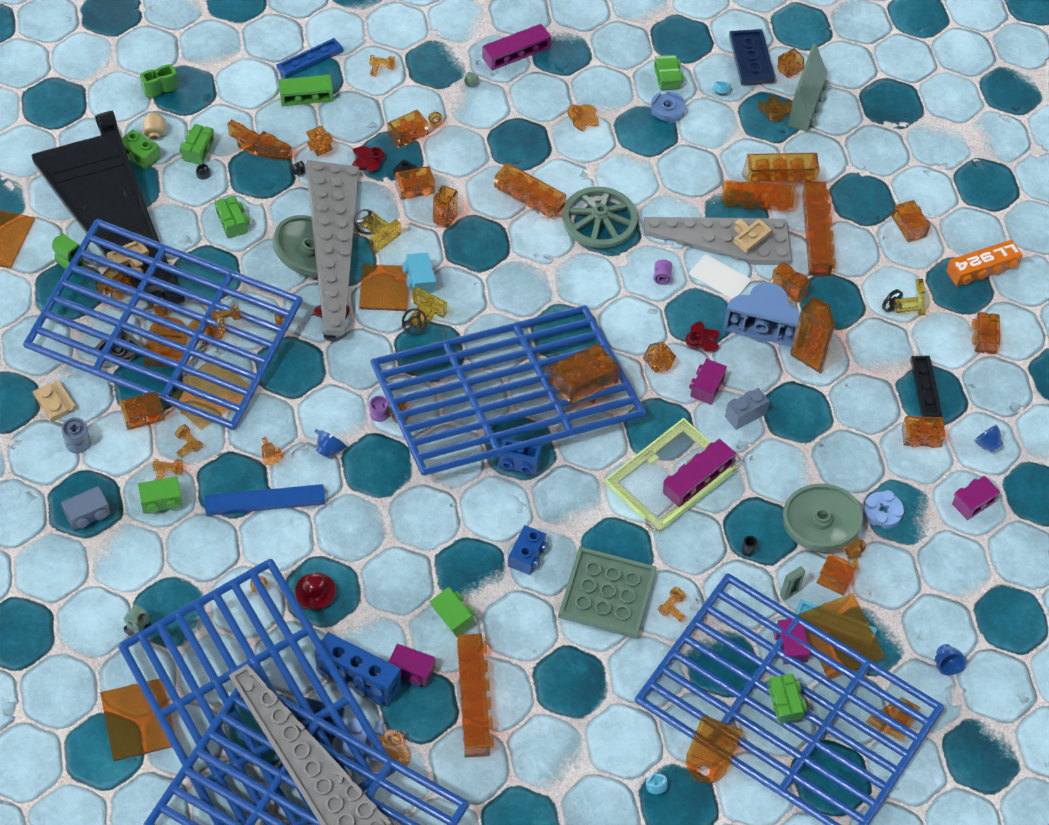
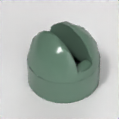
(471, 79)

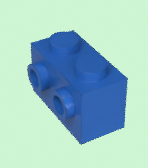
(522, 460)
(527, 550)

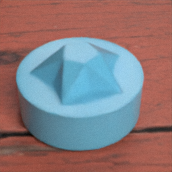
(721, 87)
(656, 783)

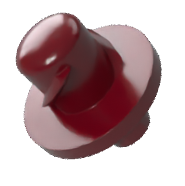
(315, 591)

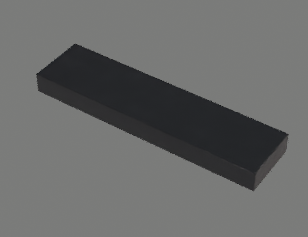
(925, 386)

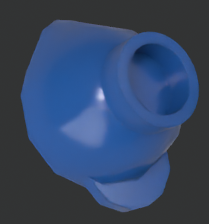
(990, 439)
(328, 444)
(949, 660)

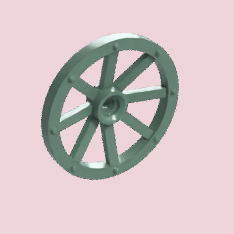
(599, 215)

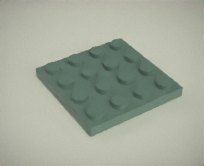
(607, 592)

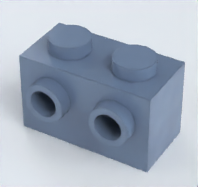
(747, 408)
(86, 508)

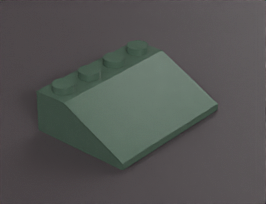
(809, 92)

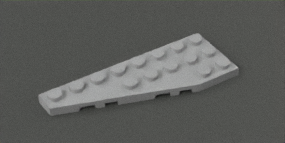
(717, 237)

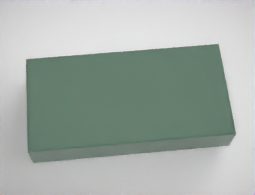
(792, 583)

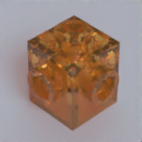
(790, 63)
(319, 141)
(659, 357)

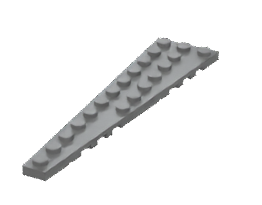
(332, 213)
(316, 774)

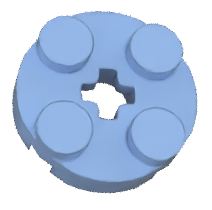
(890, 502)

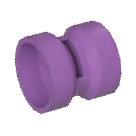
(663, 272)
(379, 408)

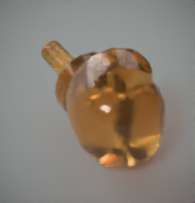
(270, 453)
(855, 549)

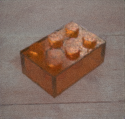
(584, 373)

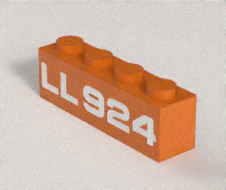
(984, 263)

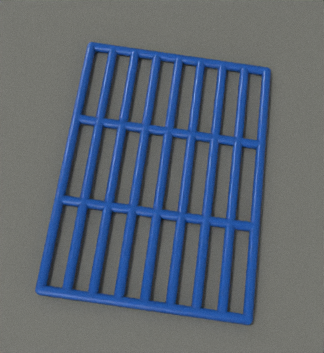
(196, 335)
(472, 397)
(253, 661)
(824, 725)
(281, 775)

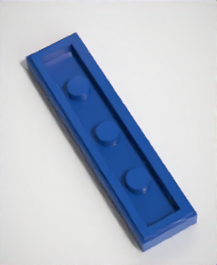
(309, 58)

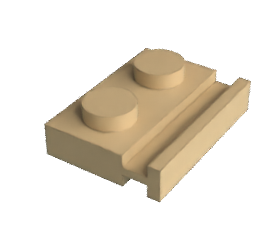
(54, 400)

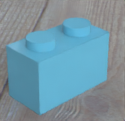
(419, 272)

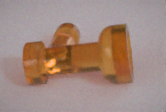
(376, 61)
(220, 315)
(183, 432)
(160, 467)
(676, 595)

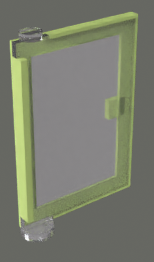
(642, 477)

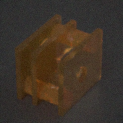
(120, 277)
(836, 574)

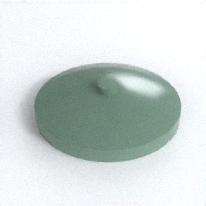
(295, 244)
(822, 517)

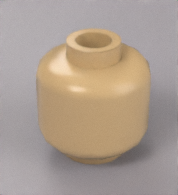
(154, 126)

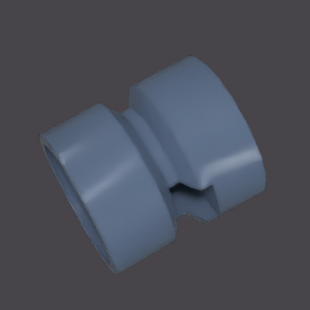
(76, 435)

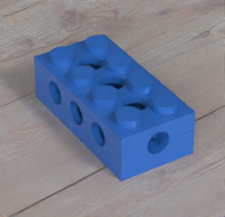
(361, 670)

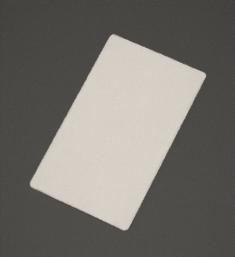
(719, 276)

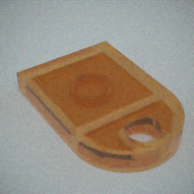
(162, 349)
(713, 748)

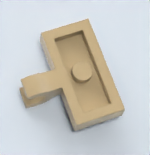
(750, 235)
(125, 260)

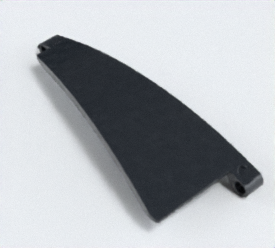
(99, 183)

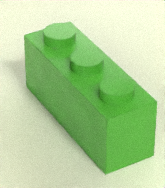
(305, 90)

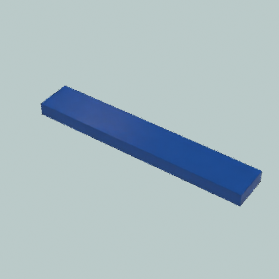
(264, 499)

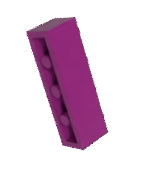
(516, 47)
(698, 472)

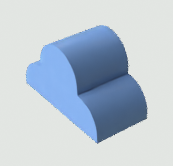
(763, 315)

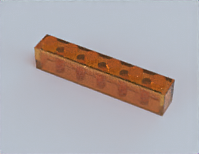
(817, 229)
(473, 695)

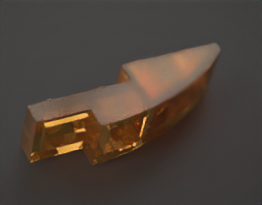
(262, 145)

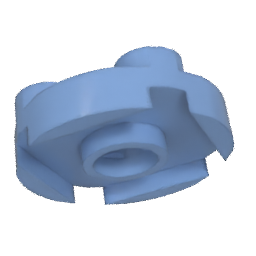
(664, 113)

